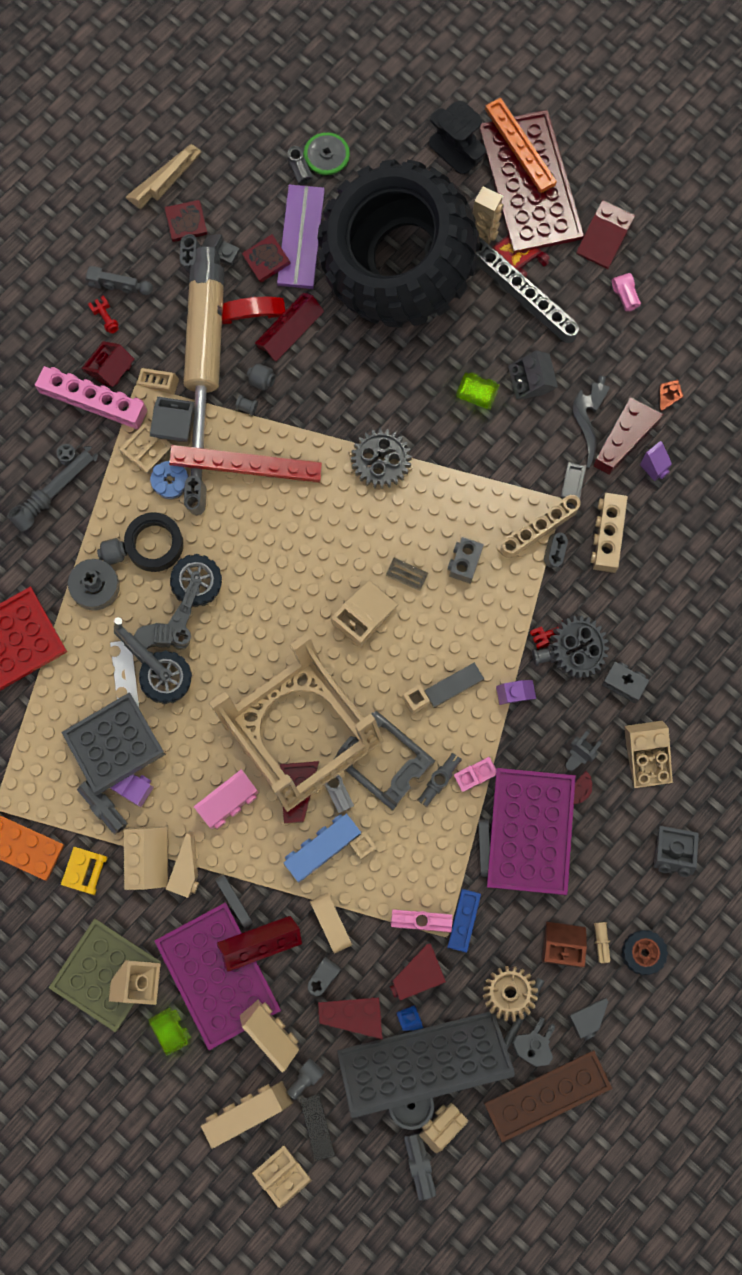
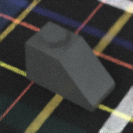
(588, 1019)

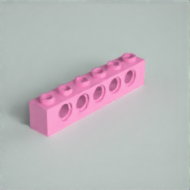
(51, 377)

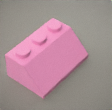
(226, 800)

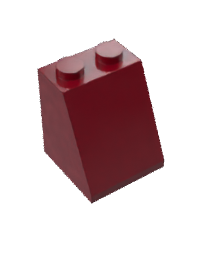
(418, 975)

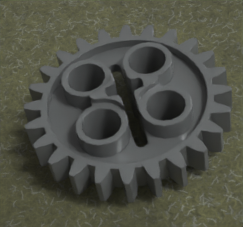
(390, 472)
(586, 663)

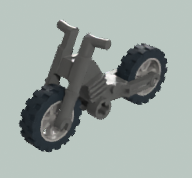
(168, 634)

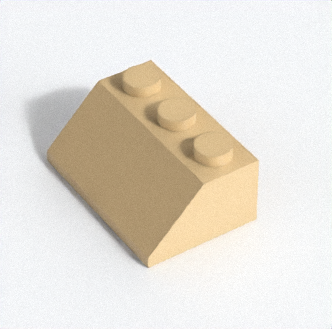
(145, 858)
(270, 1034)

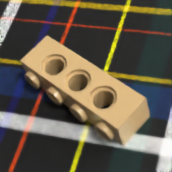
(488, 213)
(617, 505)

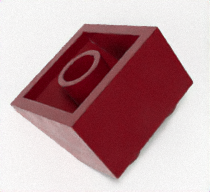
(108, 363)

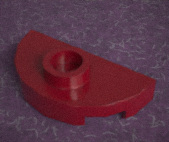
(583, 788)

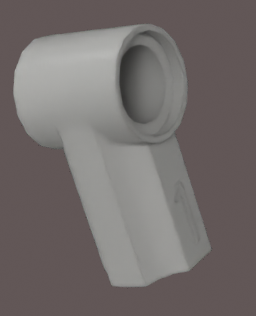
(340, 796)

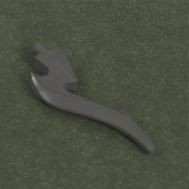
(581, 404)

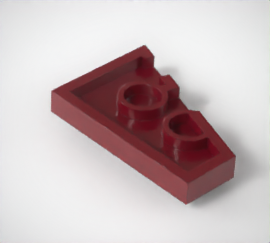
(298, 773)

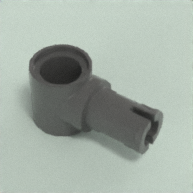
(307, 1076)

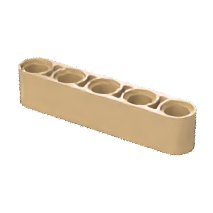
(546, 519)

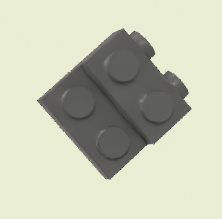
(676, 851)

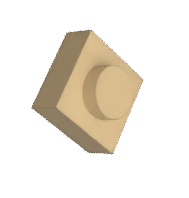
(363, 845)

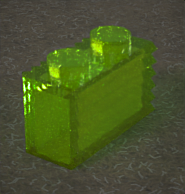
(477, 390)
(169, 1031)

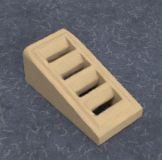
(168, 385)

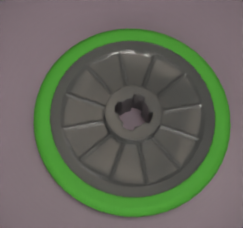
(330, 163)

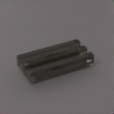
(403, 580)

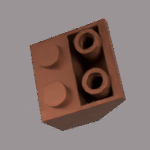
(564, 945)

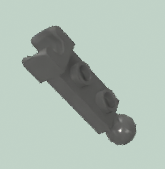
(110, 281)

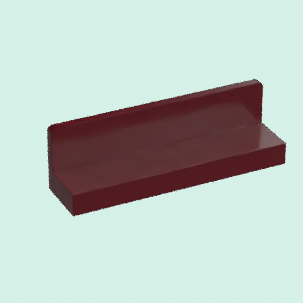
(290, 326)
(259, 943)

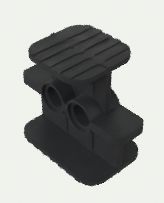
(456, 137)

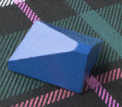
(409, 1019)

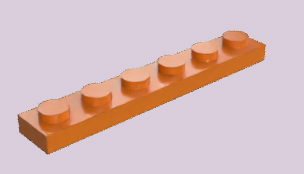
(520, 145)

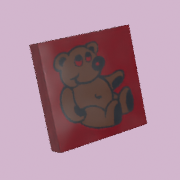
(186, 219)
(266, 258)

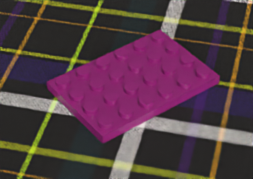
(531, 831)
(208, 990)

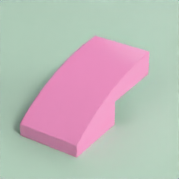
(475, 774)

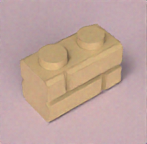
(443, 1127)

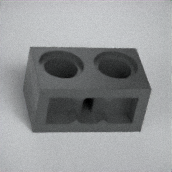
(469, 561)

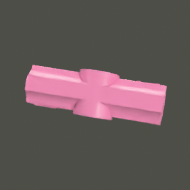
(435, 921)

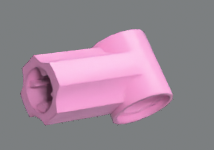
(625, 287)

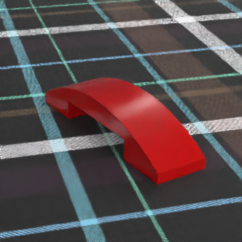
(252, 307)

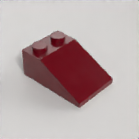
(605, 234)

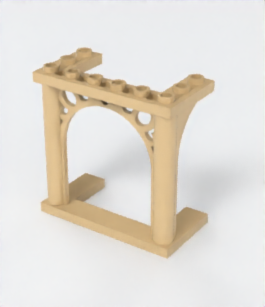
(307, 664)

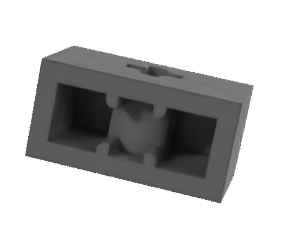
(615, 682)

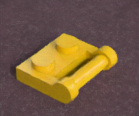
(78, 868)

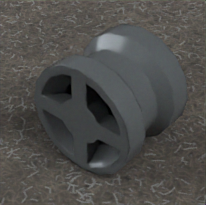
(65, 451)

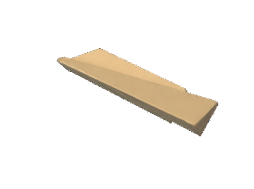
(163, 179)

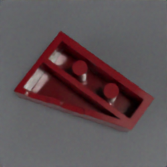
(353, 1015)

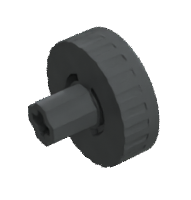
(100, 572)

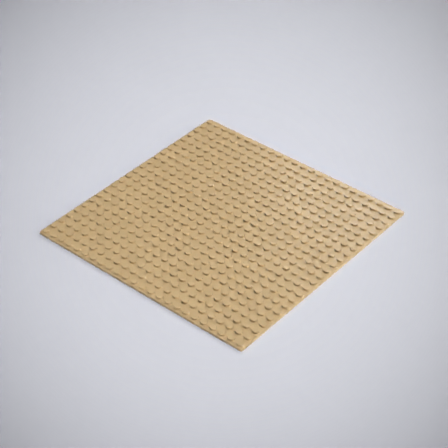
(286, 567)

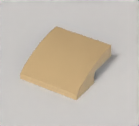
(145, 450)
(282, 1177)

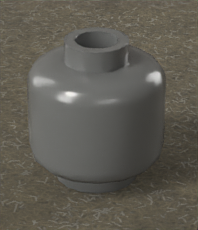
(261, 376)
(112, 551)

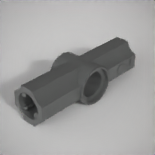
(103, 808)
(420, 1166)

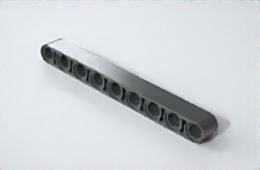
(526, 288)

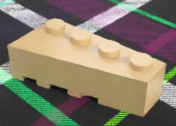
(247, 1114)

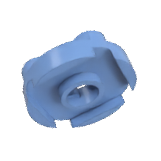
(161, 487)

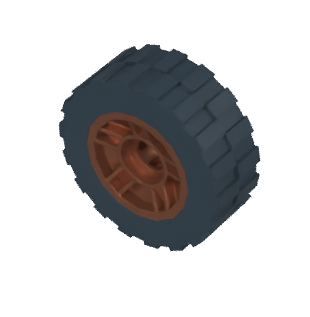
(651, 943)

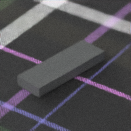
(454, 685)

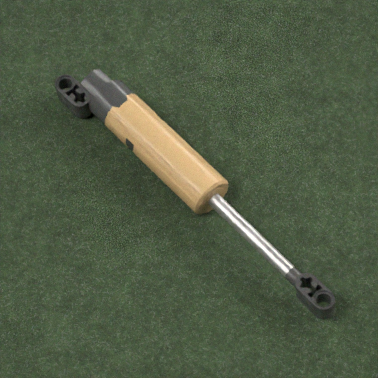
(202, 346)

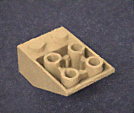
(363, 613)
(649, 753)

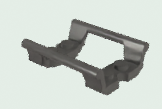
(400, 783)

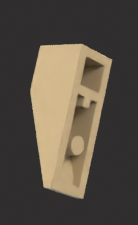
(185, 870)

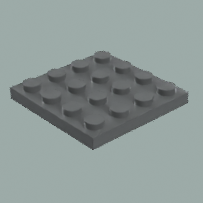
(113, 744)

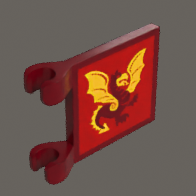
(519, 259)

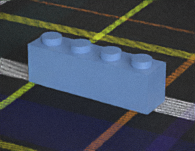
(321, 848)

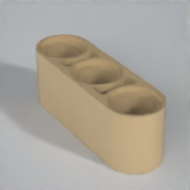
(331, 923)

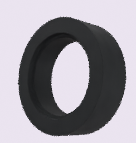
(144, 521)

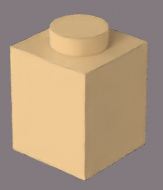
(416, 699)

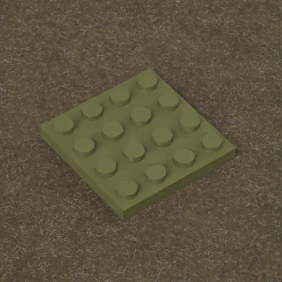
(89, 972)

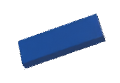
(464, 920)

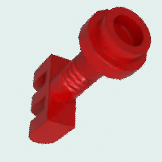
(111, 325)
(543, 636)

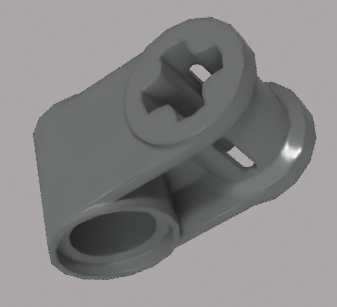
(325, 975)

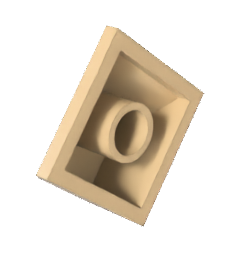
(135, 983)

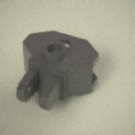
(582, 751)
(535, 1042)

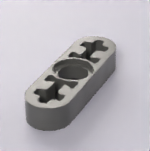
(484, 846)
(234, 901)

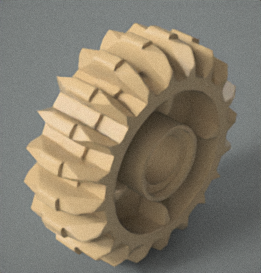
(510, 981)

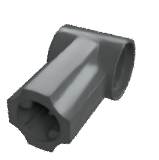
(299, 165)

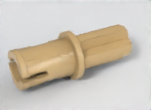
(602, 942)

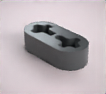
(555, 550)

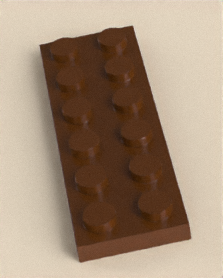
(547, 1096)

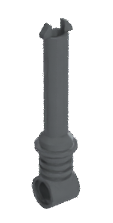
(39, 500)

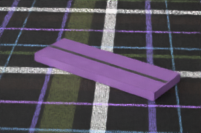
(300, 236)

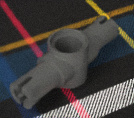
(445, 771)

